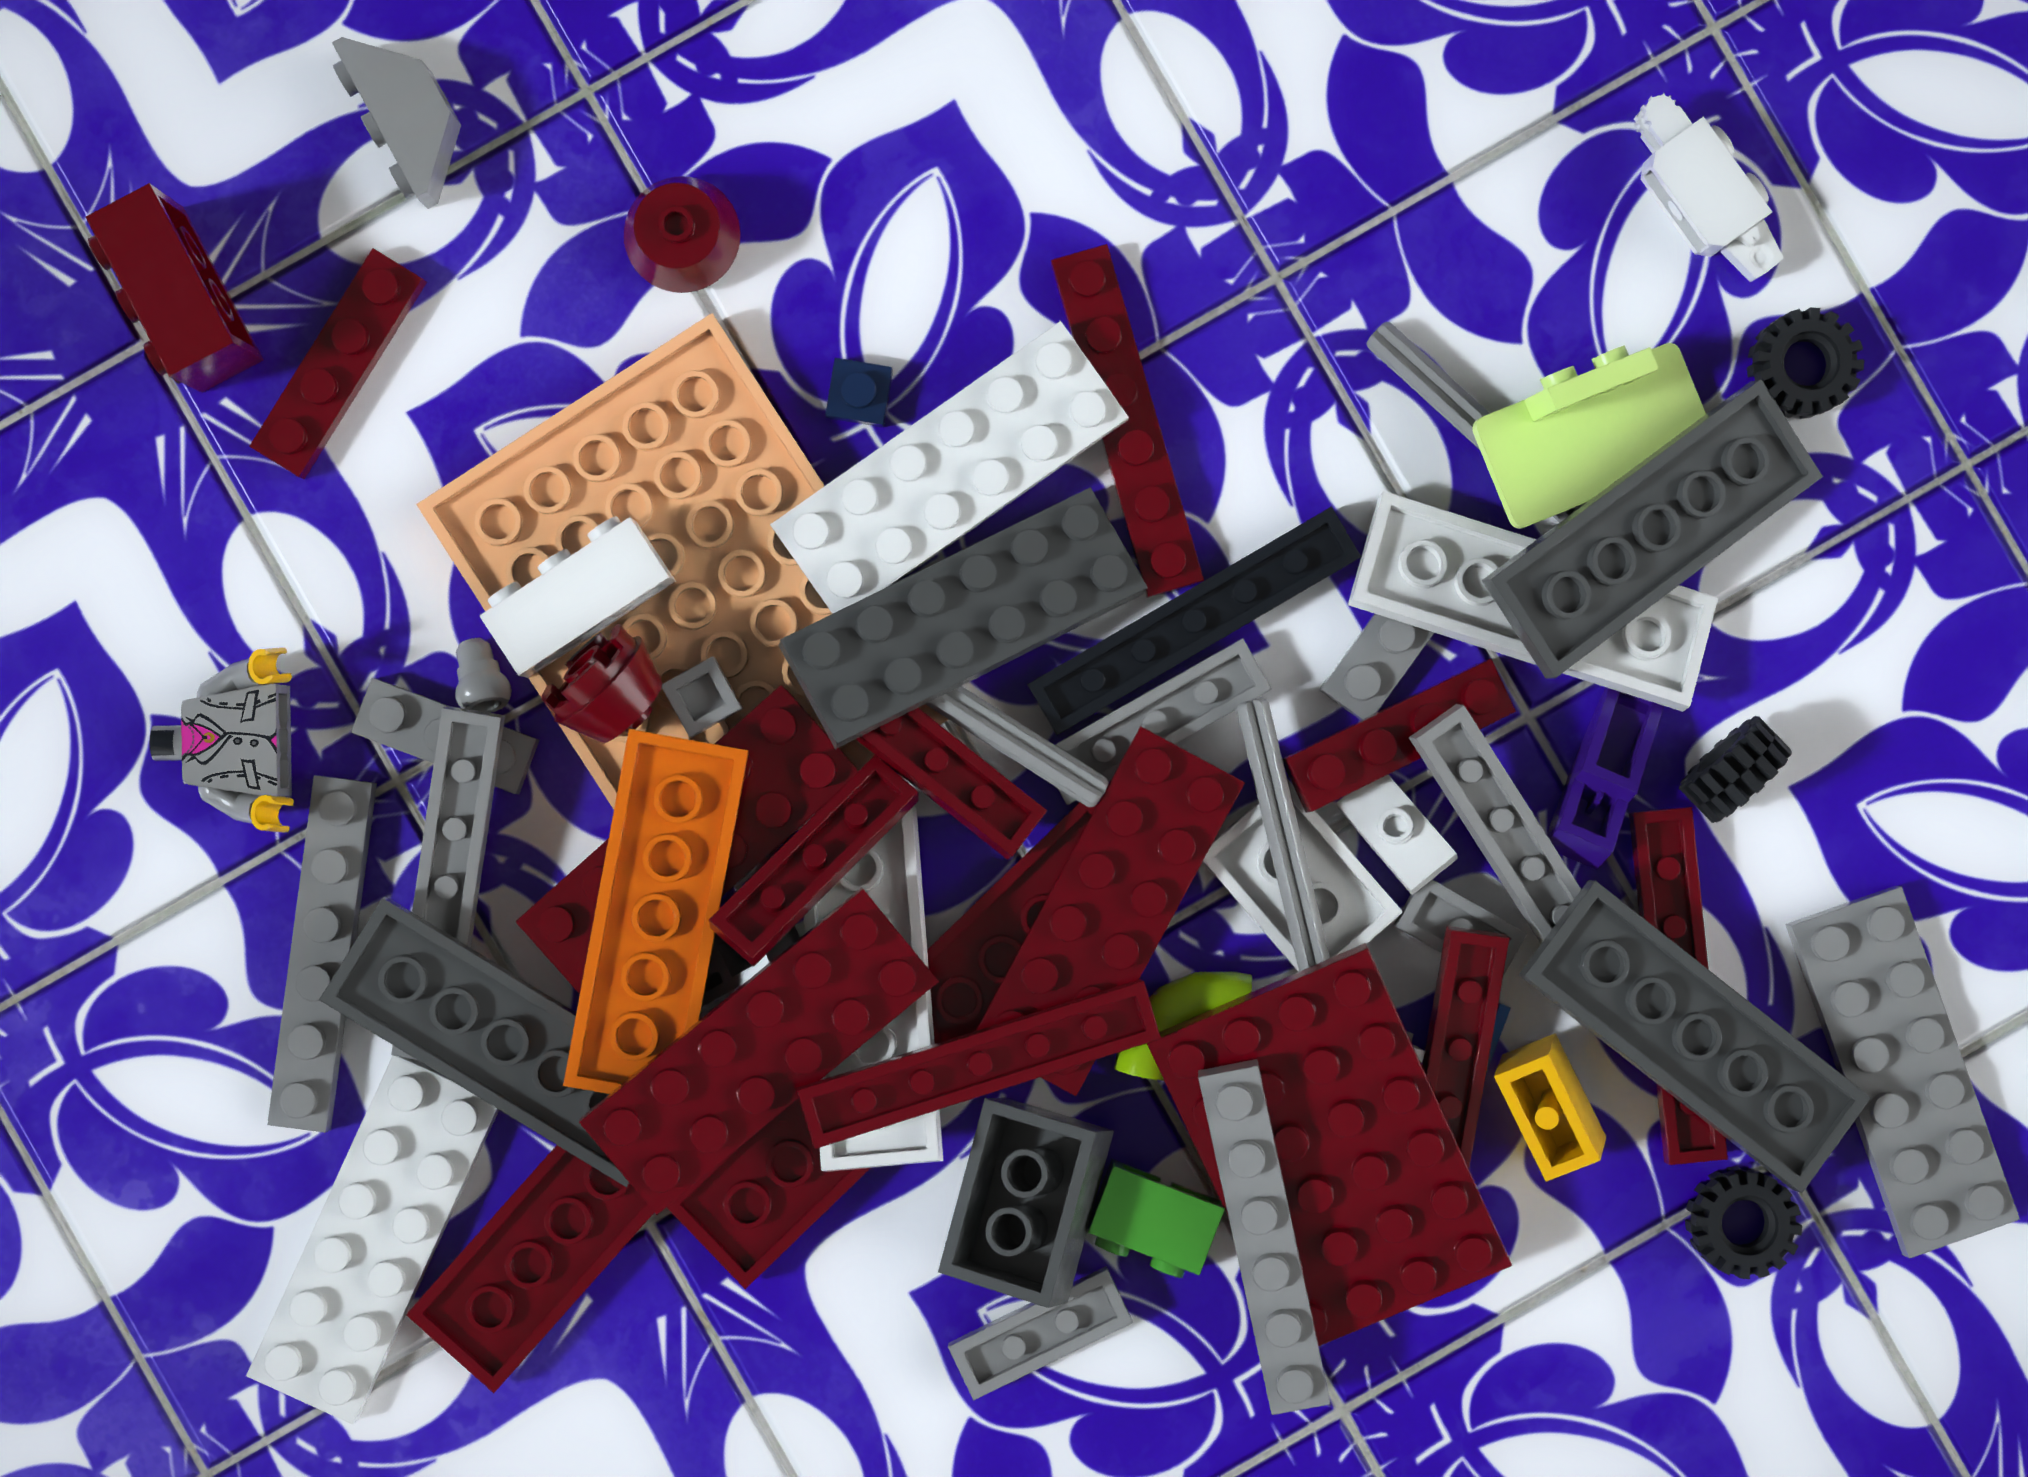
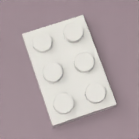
(1347, 896)

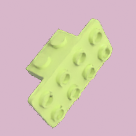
(1585, 430)

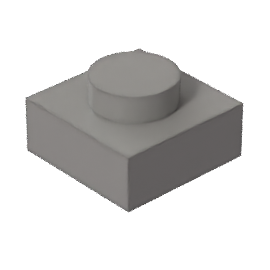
(702, 696)

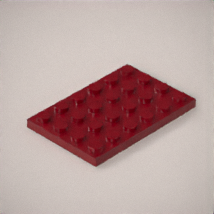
(1359, 1138)

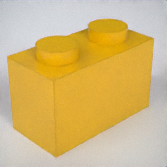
(1550, 1107)

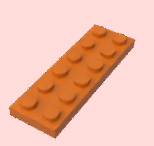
(655, 905)

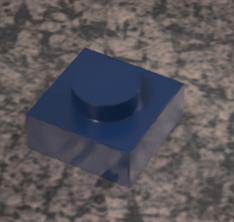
(859, 392)

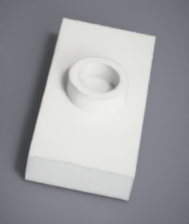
(1397, 832)

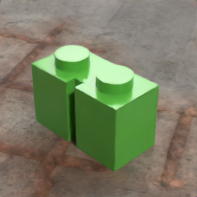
(1154, 1219)

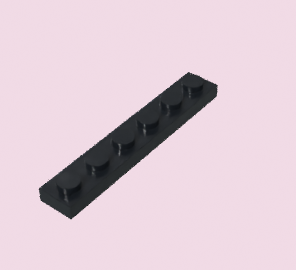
(1194, 620)

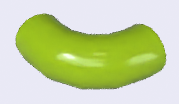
(1180, 1002)

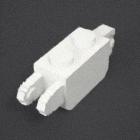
(1705, 188)

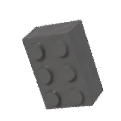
(1025, 1201)

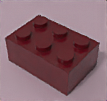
(172, 289)

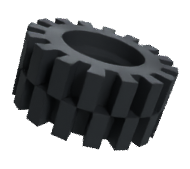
(1836, 347)
(1735, 769)
(1776, 1235)

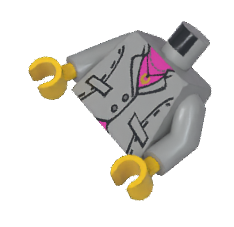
(236, 741)

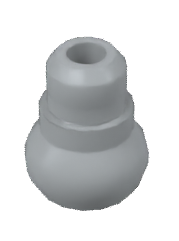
(479, 676)

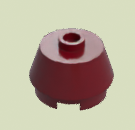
(682, 234)
(606, 687)

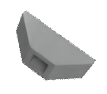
(404, 112)

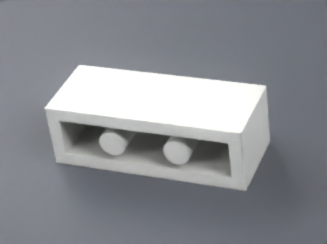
(575, 595)

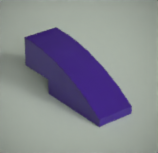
(1604, 777)

